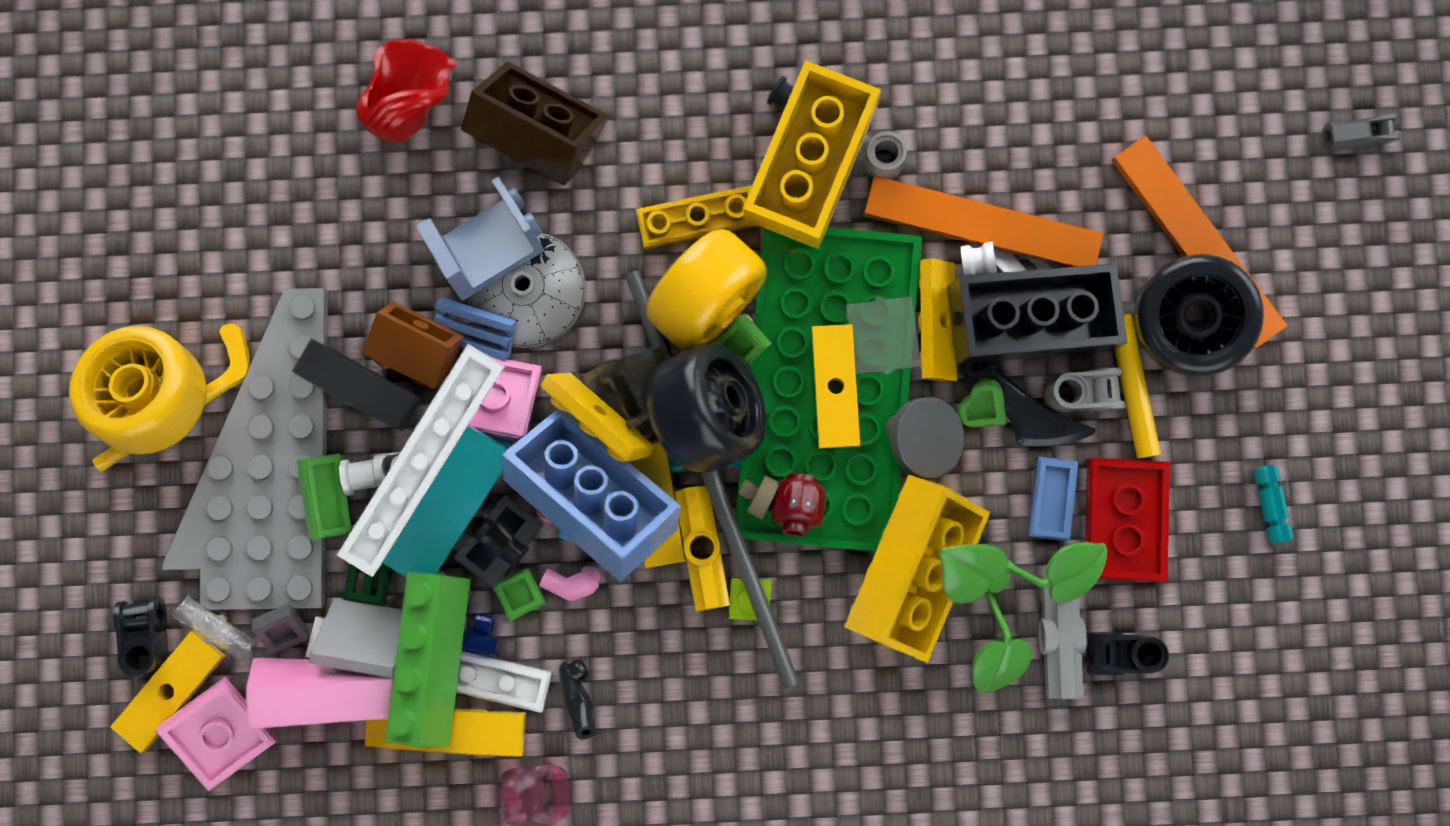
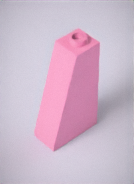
(306, 693)

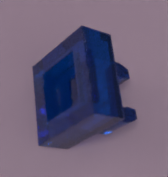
(480, 638)

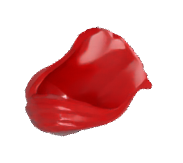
(403, 88)

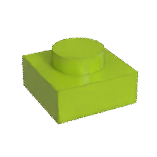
(740, 604)

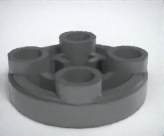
(926, 437)

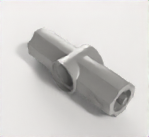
(1062, 644)

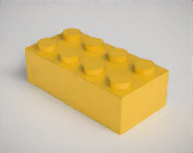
(811, 154)
(903, 587)

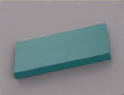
(448, 504)

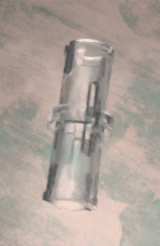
(214, 628)

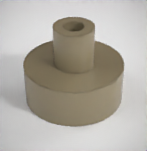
(759, 495)

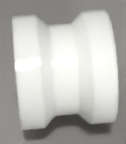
(978, 260)

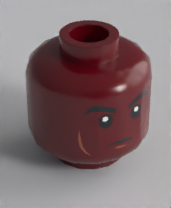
(798, 504)

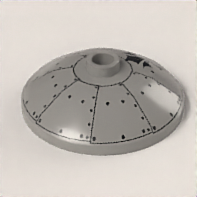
(550, 302)

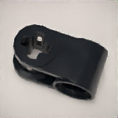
(137, 633)
(1117, 653)

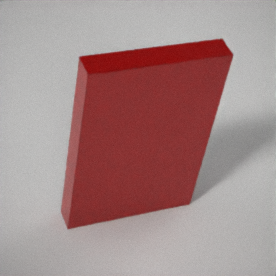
(1130, 516)

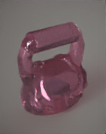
(524, 796)

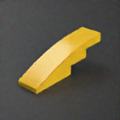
(471, 733)

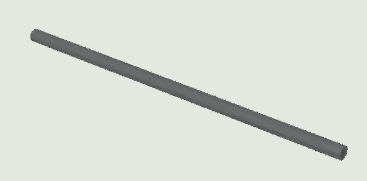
(726, 518)

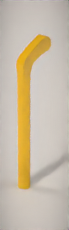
(239, 365)

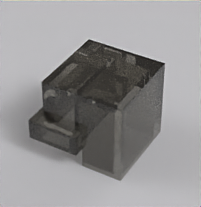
(624, 386)

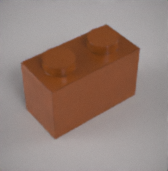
(412, 345)

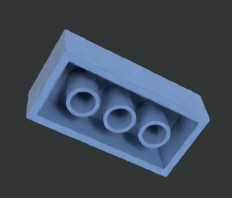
(589, 494)

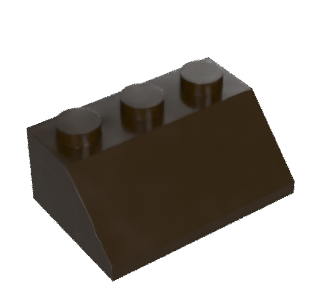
(533, 122)

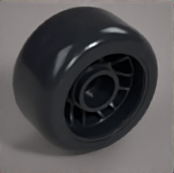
(1230, 307)
(706, 408)

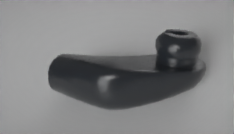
(577, 699)

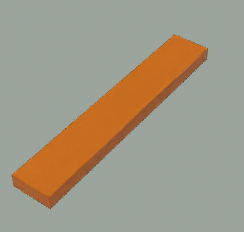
(1181, 216)
(982, 223)

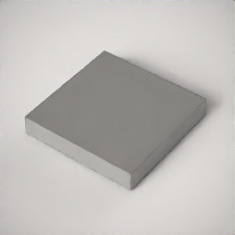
(358, 638)

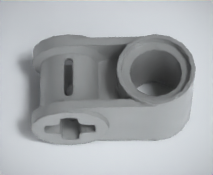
(1092, 391)

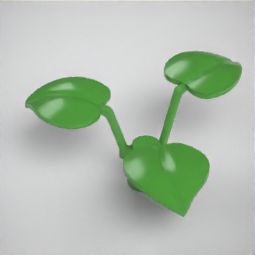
(984, 570)

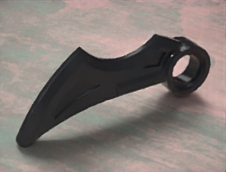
(1031, 420)

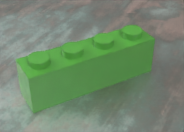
(427, 660)

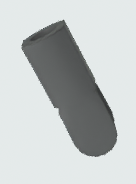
(1359, 132)

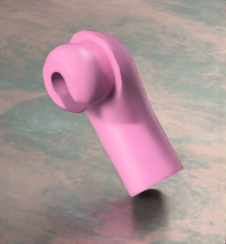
(573, 587)

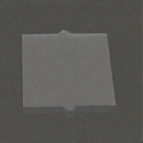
(884, 335)

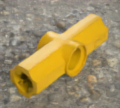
(705, 575)

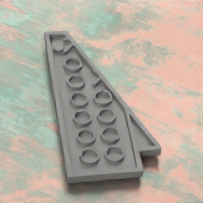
(248, 507)

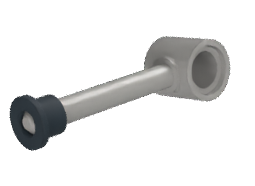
(883, 140)

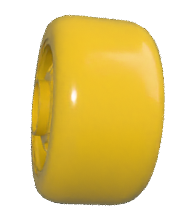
(705, 289)
(137, 390)

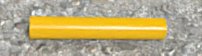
(1136, 395)

